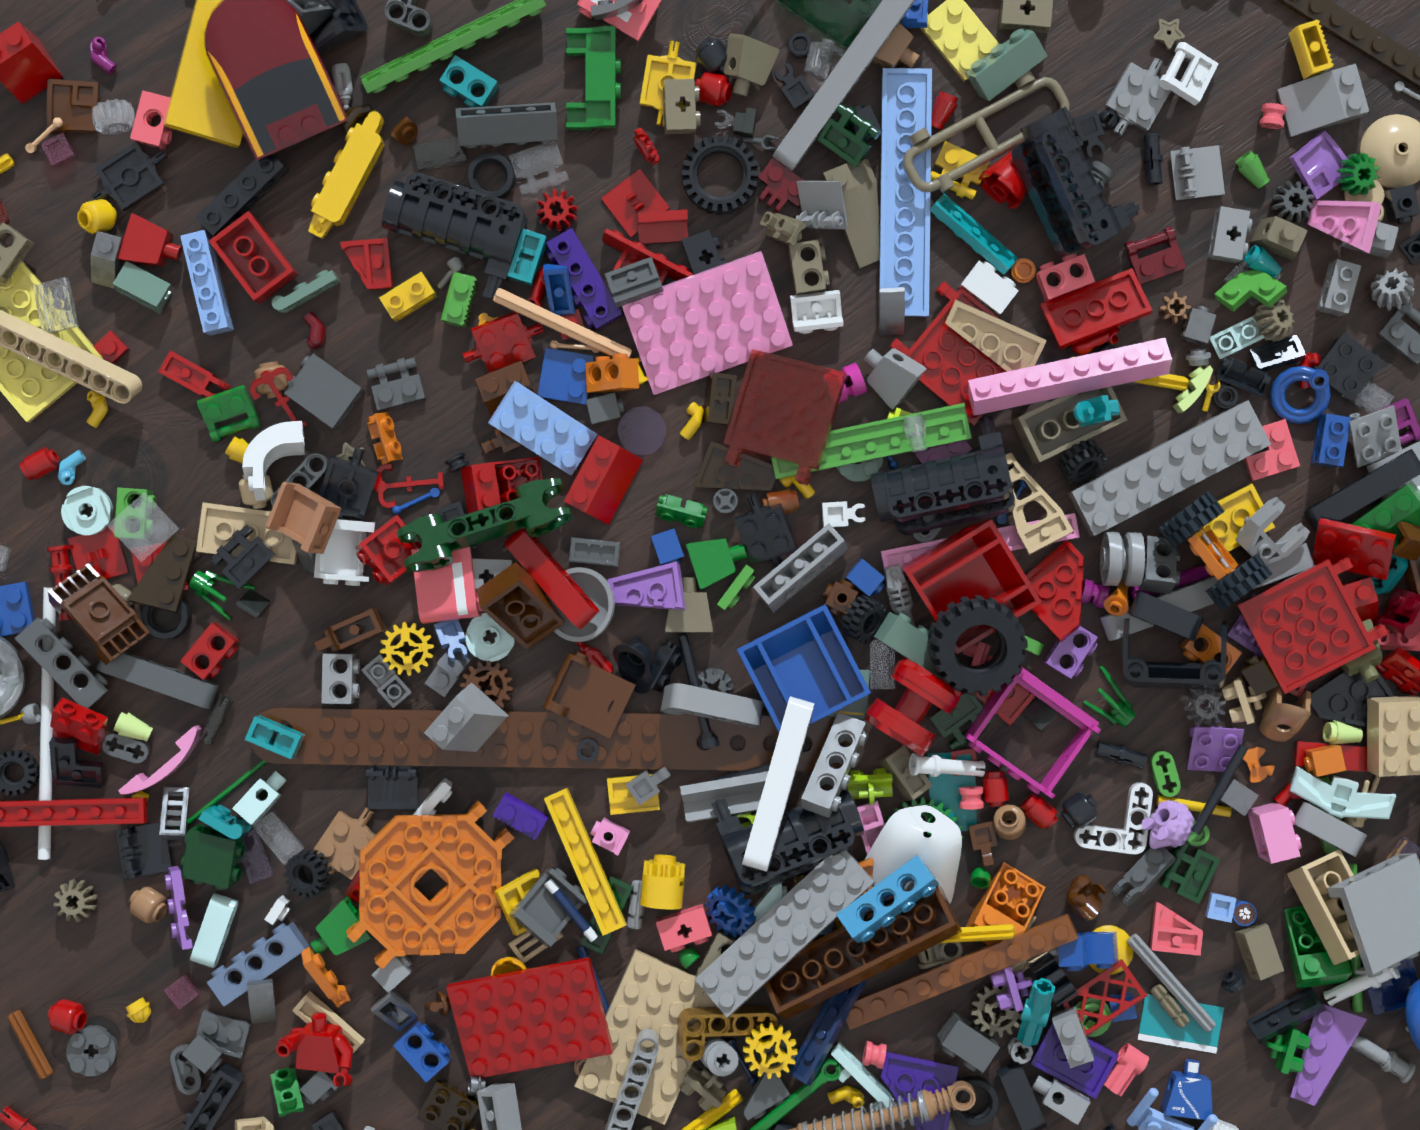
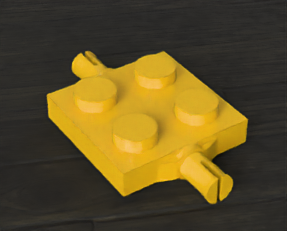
(663, 68)

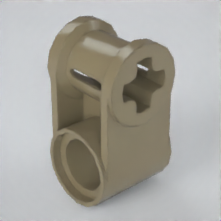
(938, 956)

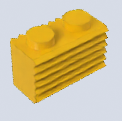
(1310, 49)

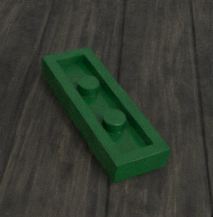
(622, 892)

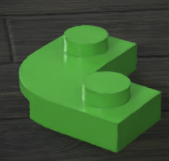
(1248, 284)

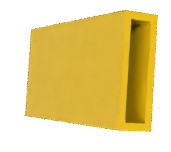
(197, 98)

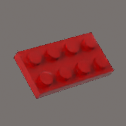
(1096, 308)

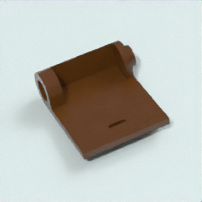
(585, 693)

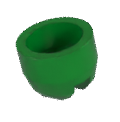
(980, 878)
(688, 957)

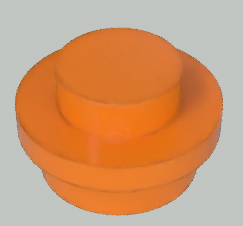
(1023, 270)

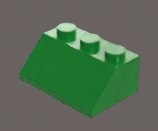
(1397, 507)

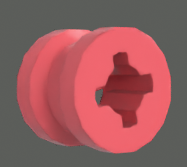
(1272, 116)
(971, 797)
(874, 1054)

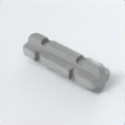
(635, 909)

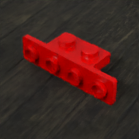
(635, 251)

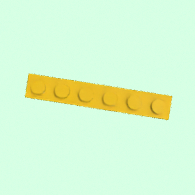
(585, 861)

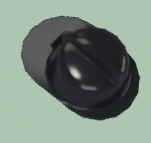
(634, 664)

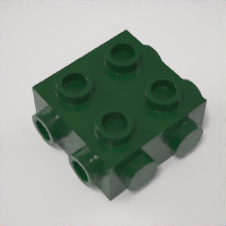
(212, 857)

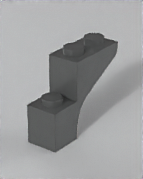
(766, 1091)

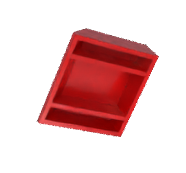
(970, 565)

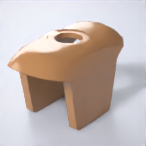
(1278, 713)

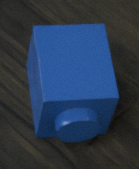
(667, 547)
(866, 578)

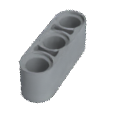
(1329, 829)

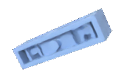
(207, 283)

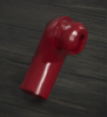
(317, 330)

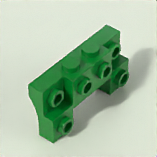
(601, 67)

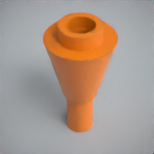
(1117, 601)

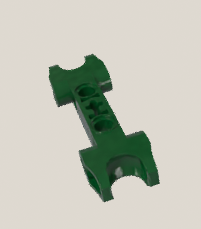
(441, 537)

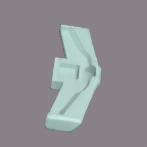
(1341, 796)

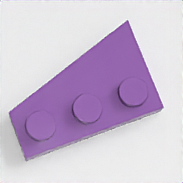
(650, 588)
(175, 906)

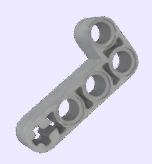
(711, 704)

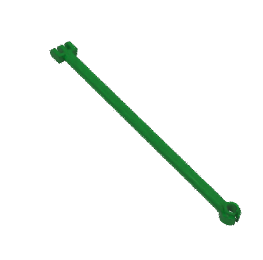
(799, 1096)

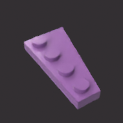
(1331, 1038)

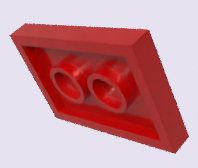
(1366, 548)

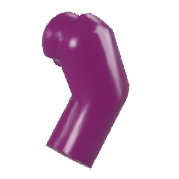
(98, 54)

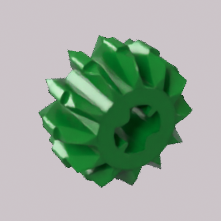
(1358, 174)

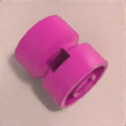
(856, 381)

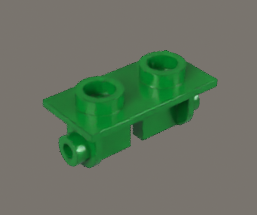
(670, 510)

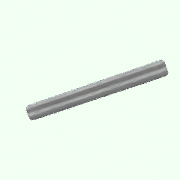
(1171, 982)

